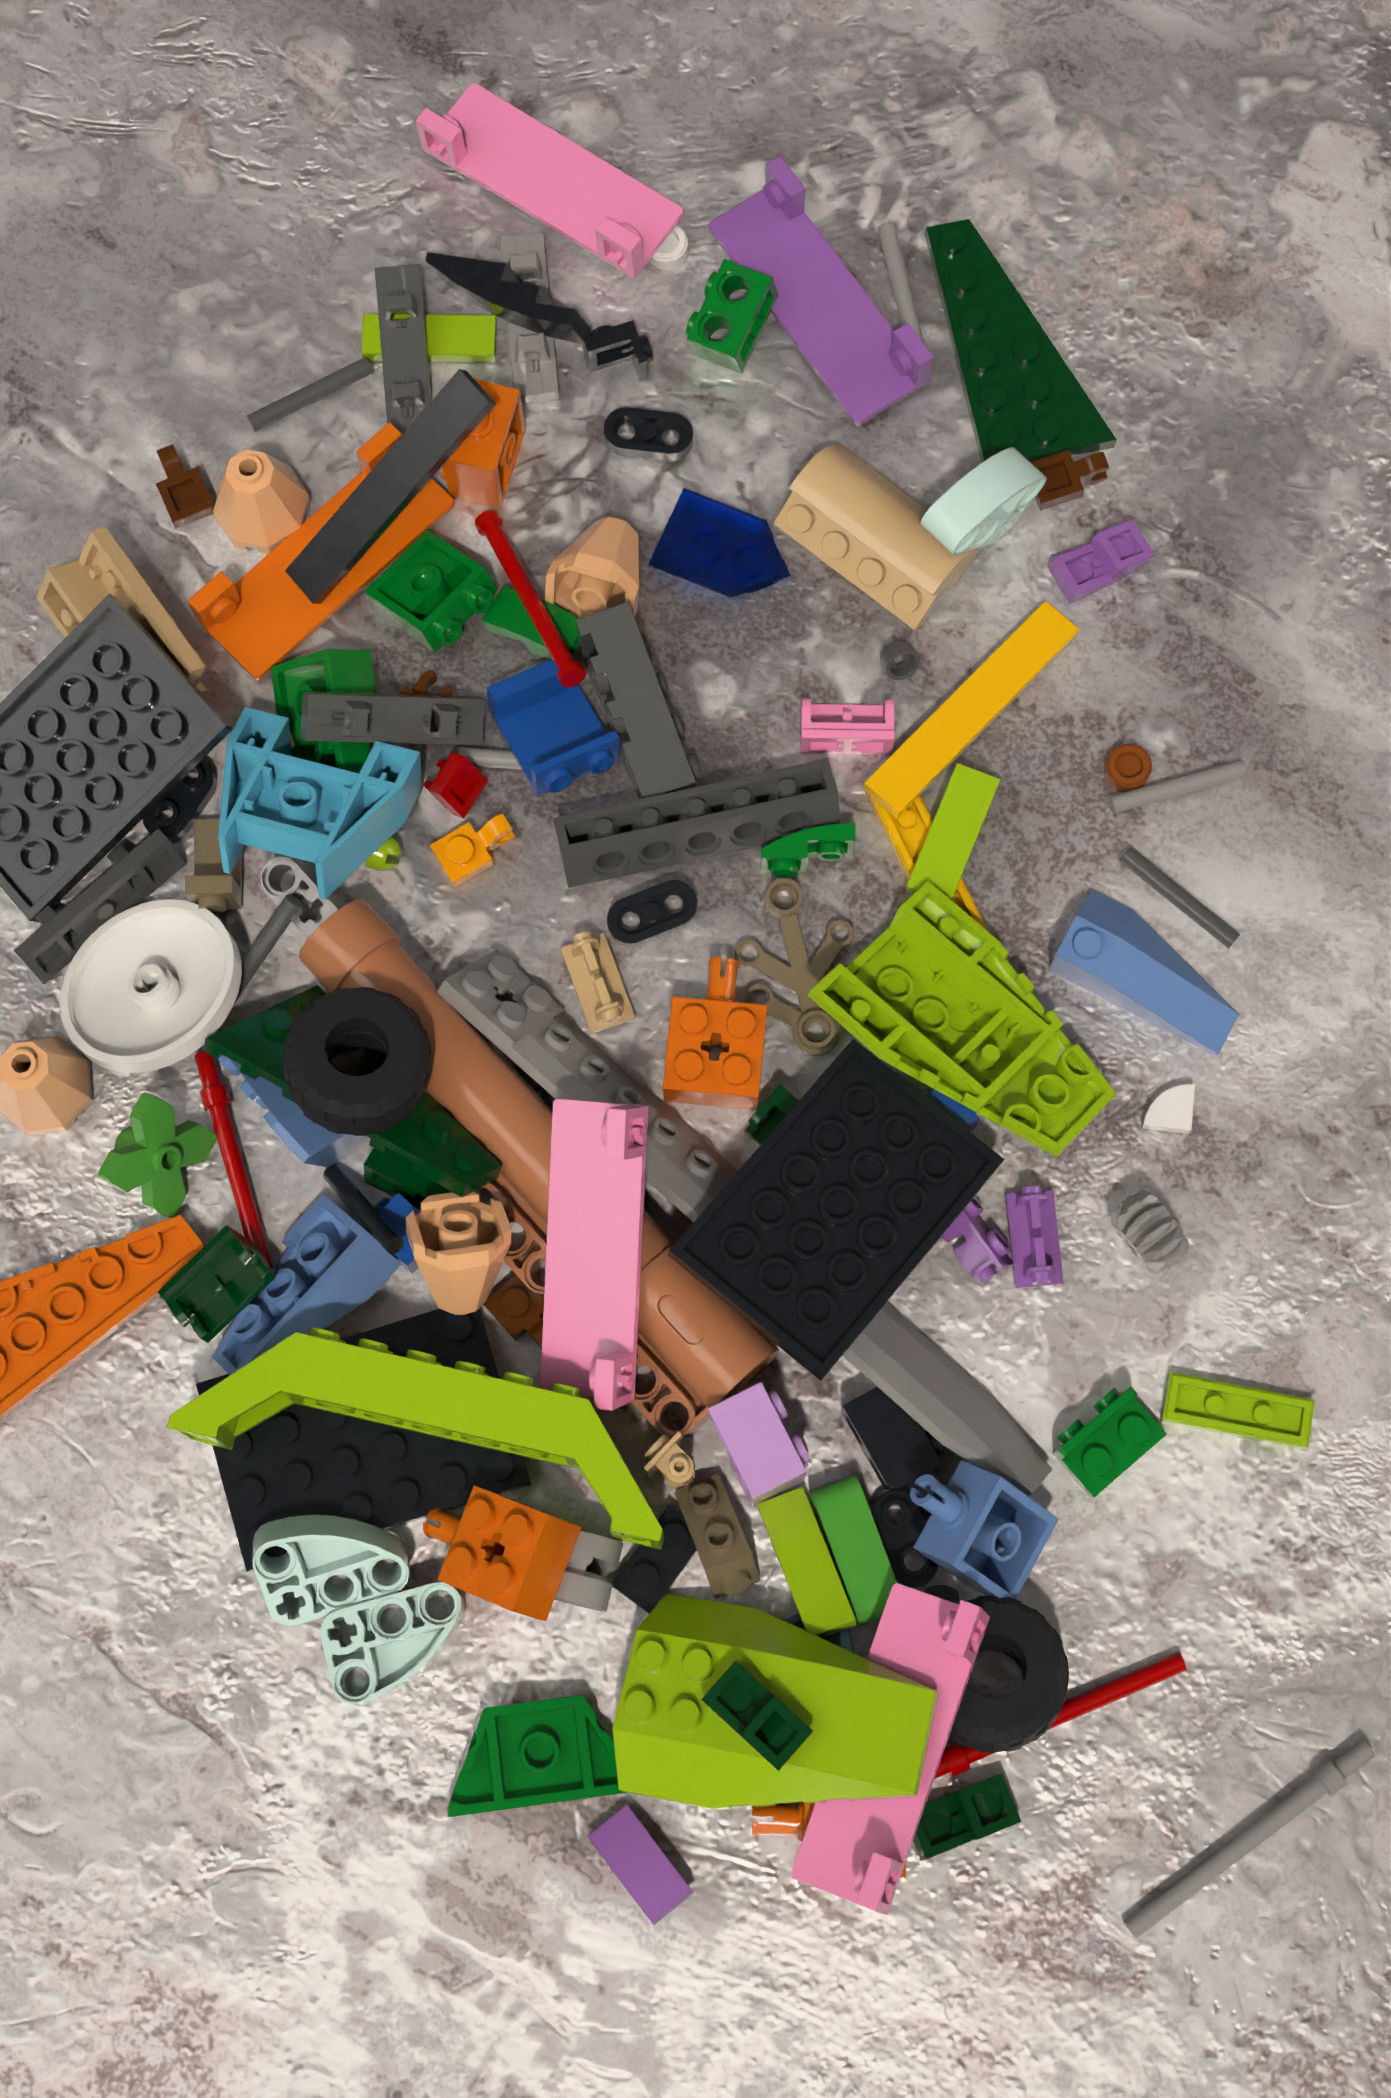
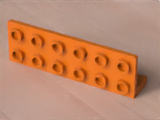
(266, 611)

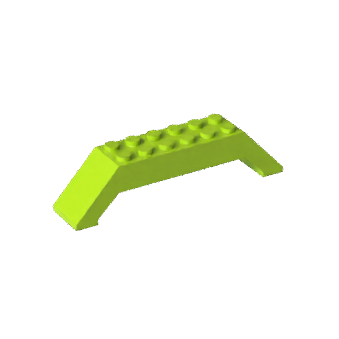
(430, 1400)

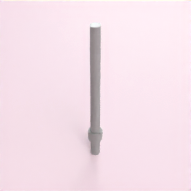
(1327, 1778)

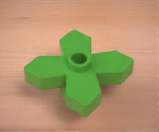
(154, 1153)

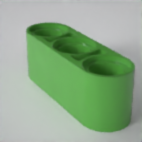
(854, 1546)

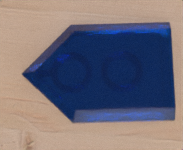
(718, 548)

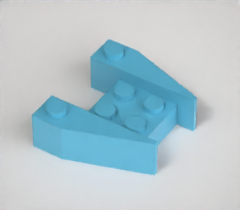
(310, 806)

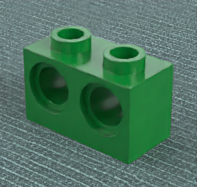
(742, 317)

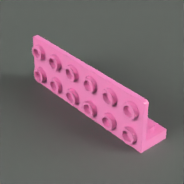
(550, 178)
(594, 1249)
(863, 1844)

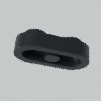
(649, 432)
(186, 802)
(650, 910)
(901, 1538)

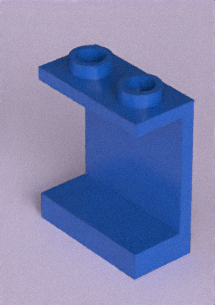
(550, 729)

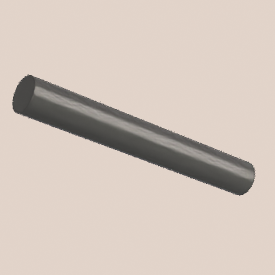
(310, 394)
(1179, 897)
(267, 939)

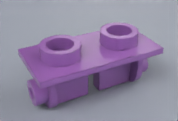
(1034, 1238)
(983, 1245)

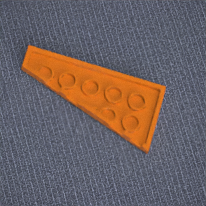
(73, 1305)

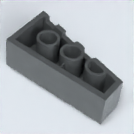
(635, 702)

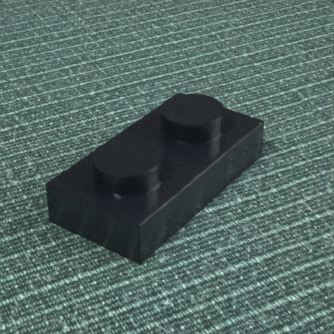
(654, 1571)

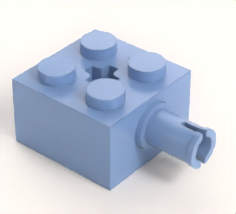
(982, 1529)

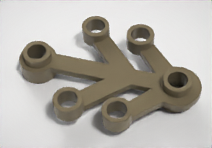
(800, 975)

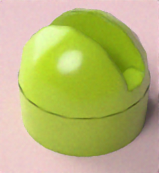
(381, 860)

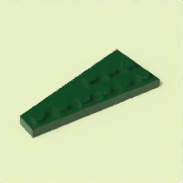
(1007, 365)
(426, 1138)

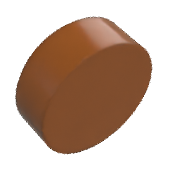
(1127, 767)

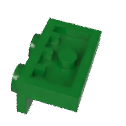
(1108, 1442)

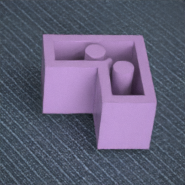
(758, 1443)

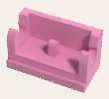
(847, 728)

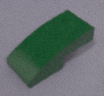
(757, 1715)
(965, 1816)

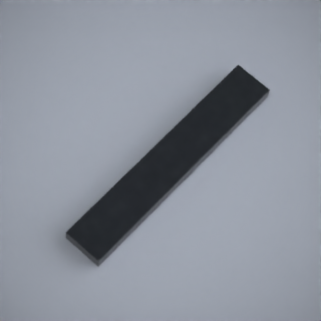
(390, 486)

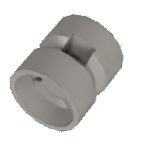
(587, 1572)

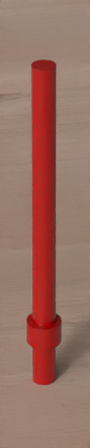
(216, 1100)
(957, 1758)

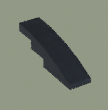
(503, 294)

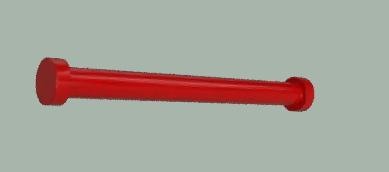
(570, 672)

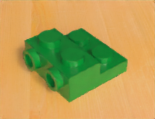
(432, 591)

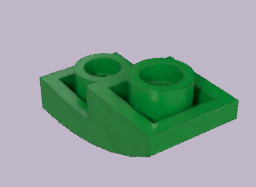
(511, 620)
(790, 853)

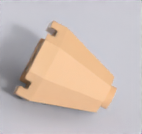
(259, 501)
(596, 570)
(44, 1085)
(459, 1248)

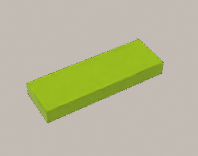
(448, 337)
(954, 830)
(1237, 1411)
(806, 1564)

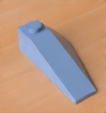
(1131, 966)
(306, 1140)
(319, 1279)

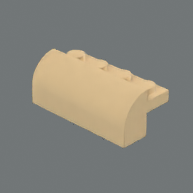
(870, 534)
(103, 568)

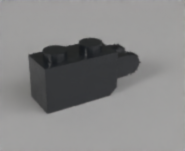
(892, 1442)

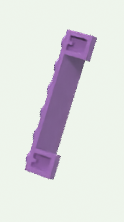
(821, 301)

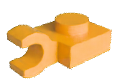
(466, 853)

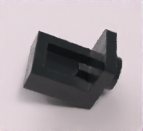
(615, 345)

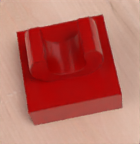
(457, 784)

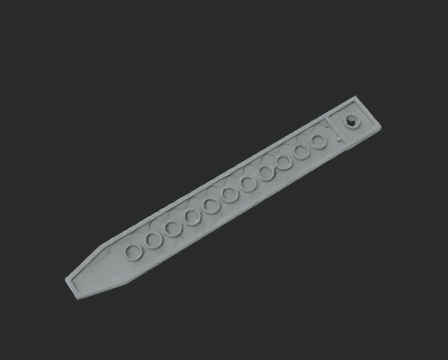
(691, 1174)

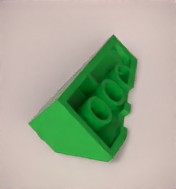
(323, 672)

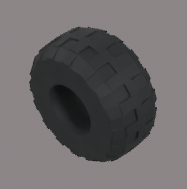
(357, 1020)
(1028, 1712)

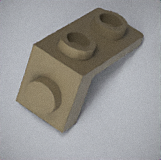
(210, 885)
(717, 1536)

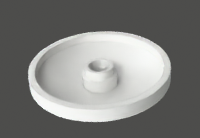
(150, 986)

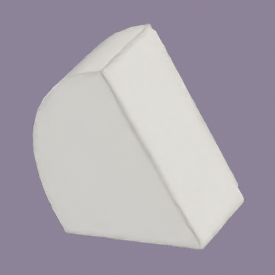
(1172, 1110)

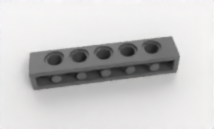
(695, 822)

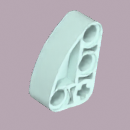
(984, 502)
(316, 1551)
(388, 1658)

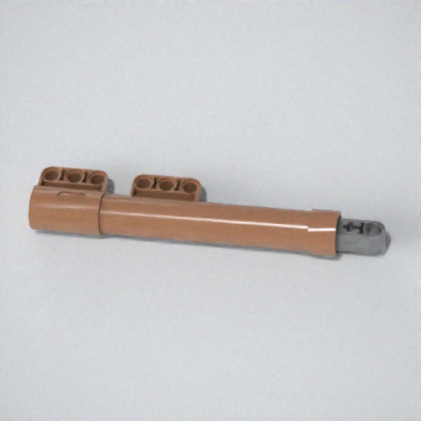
(684, 1330)

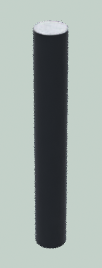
(363, 1209)

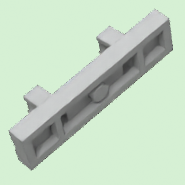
(531, 352)

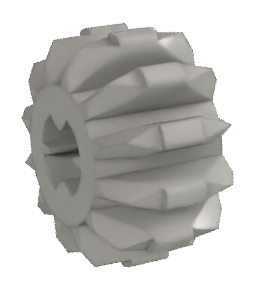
(1149, 1232)

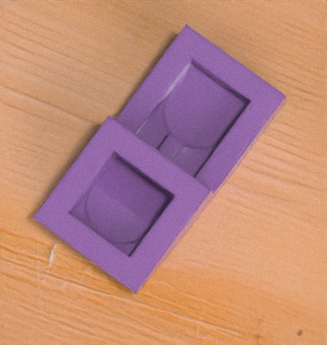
(1101, 562)
(640, 1864)

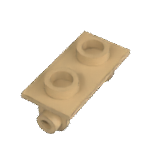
(597, 981)
(670, 1462)

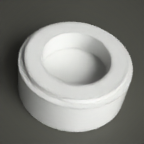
(672, 251)

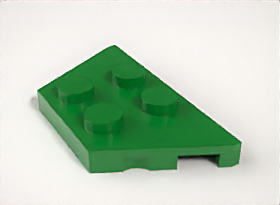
(535, 1757)

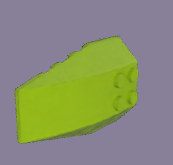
(963, 1021)
(674, 1748)

